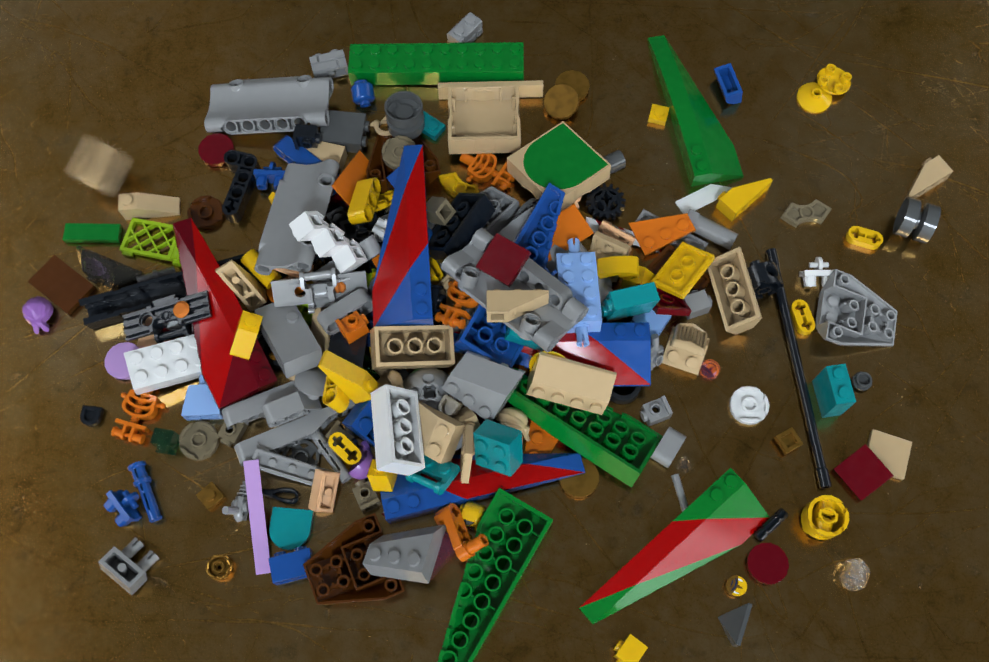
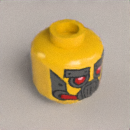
(472, 514)

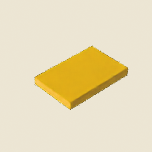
(682, 270)

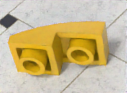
(618, 265)

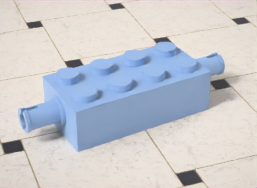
(580, 274)

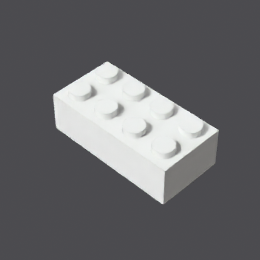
(163, 364)
(397, 430)

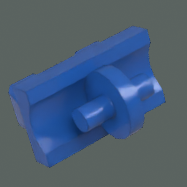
(268, 175)
(125, 504)

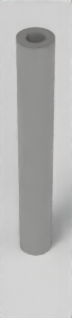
(680, 491)

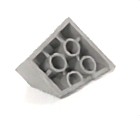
(505, 209)
(482, 384)
(405, 554)

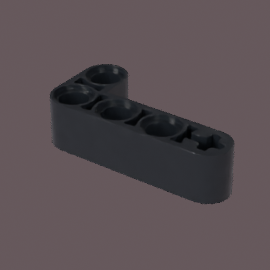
(235, 207)

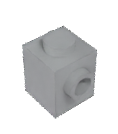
(698, 302)

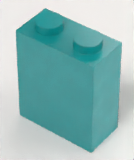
(629, 302)
(833, 390)

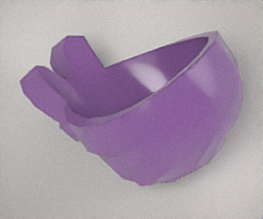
(37, 312)
(360, 470)

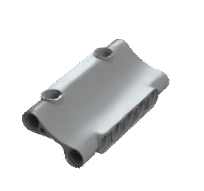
(271, 101)
(299, 191)
(542, 326)

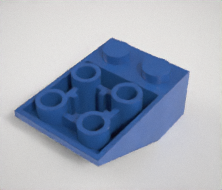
(361, 421)

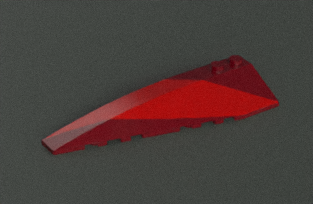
(225, 375)

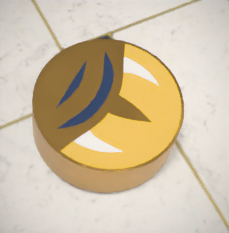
(736, 586)

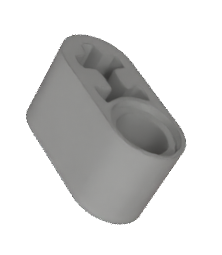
(668, 447)

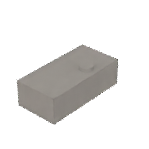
(289, 338)

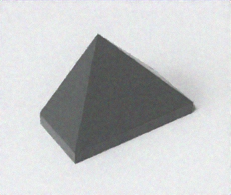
(735, 623)

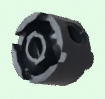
(764, 278)

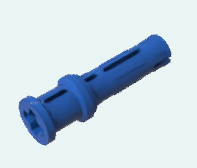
(142, 482)

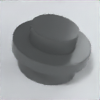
(862, 381)

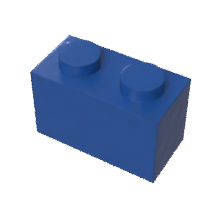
(289, 566)

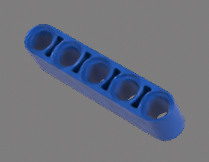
(286, 150)

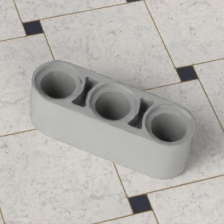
(357, 300)

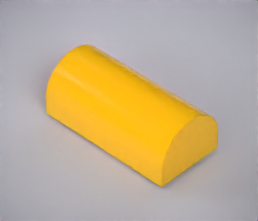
(249, 261)

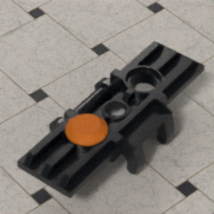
(164, 310)

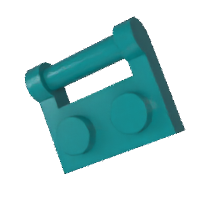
(444, 473)

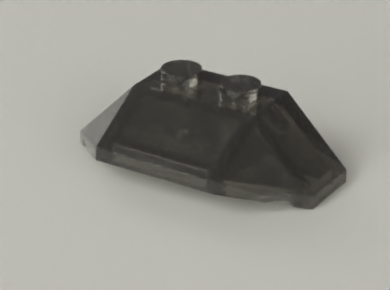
(105, 270)

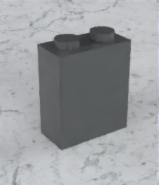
(347, 130)

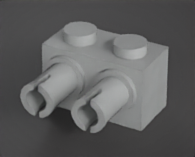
(123, 570)

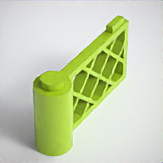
(173, 254)

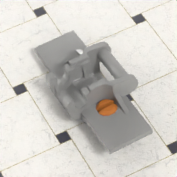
(317, 294)

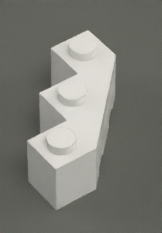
(328, 241)

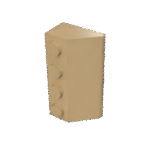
(734, 292)
(570, 383)

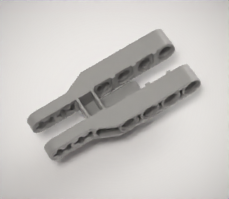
(279, 407)

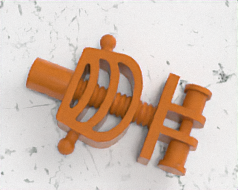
(478, 169)
(454, 314)
(152, 410)

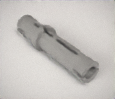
(323, 448)

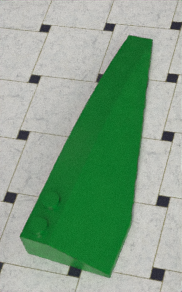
(701, 138)

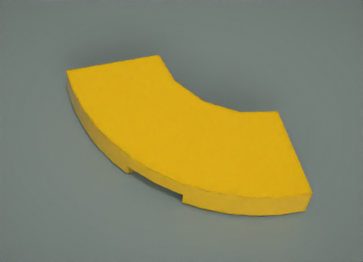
(453, 185)

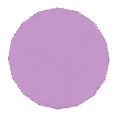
(115, 360)

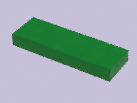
(92, 233)

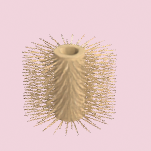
(100, 165)

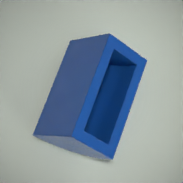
(729, 83)

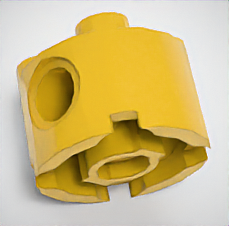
(824, 517)

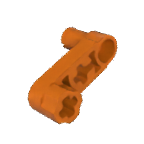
(458, 534)

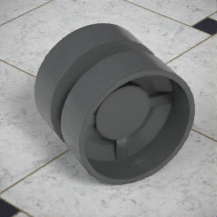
(404, 114)
(918, 220)

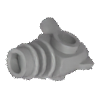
(656, 351)
(239, 506)

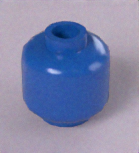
(362, 93)

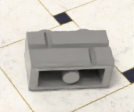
(466, 30)
(329, 64)

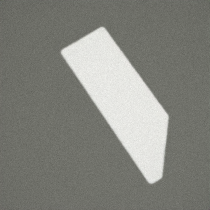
(701, 198)

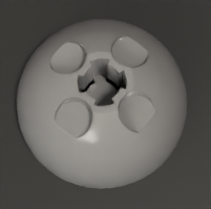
(427, 378)

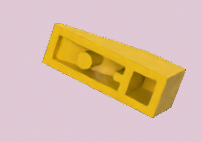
(741, 197)
(348, 377)

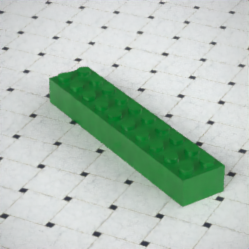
(436, 63)

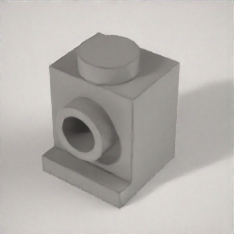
(651, 417)

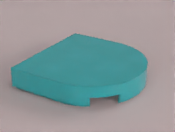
(290, 527)

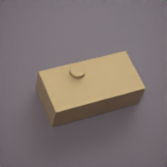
(412, 347)

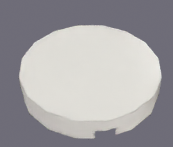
(749, 405)

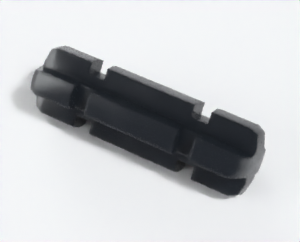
(771, 524)

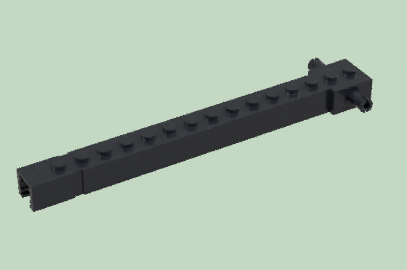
(109, 306)

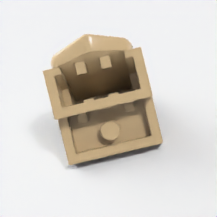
(607, 246)
(686, 347)

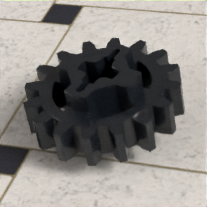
(612, 198)

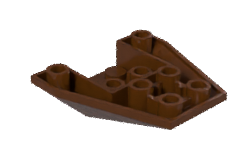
(378, 168)
(338, 570)

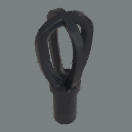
(272, 494)

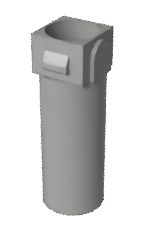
(712, 230)

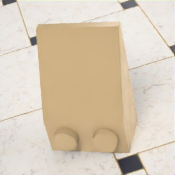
(439, 433)

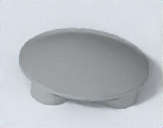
(311, 382)

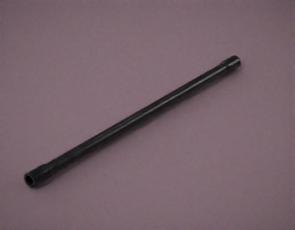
(821, 469)

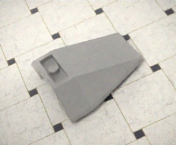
(853, 313)

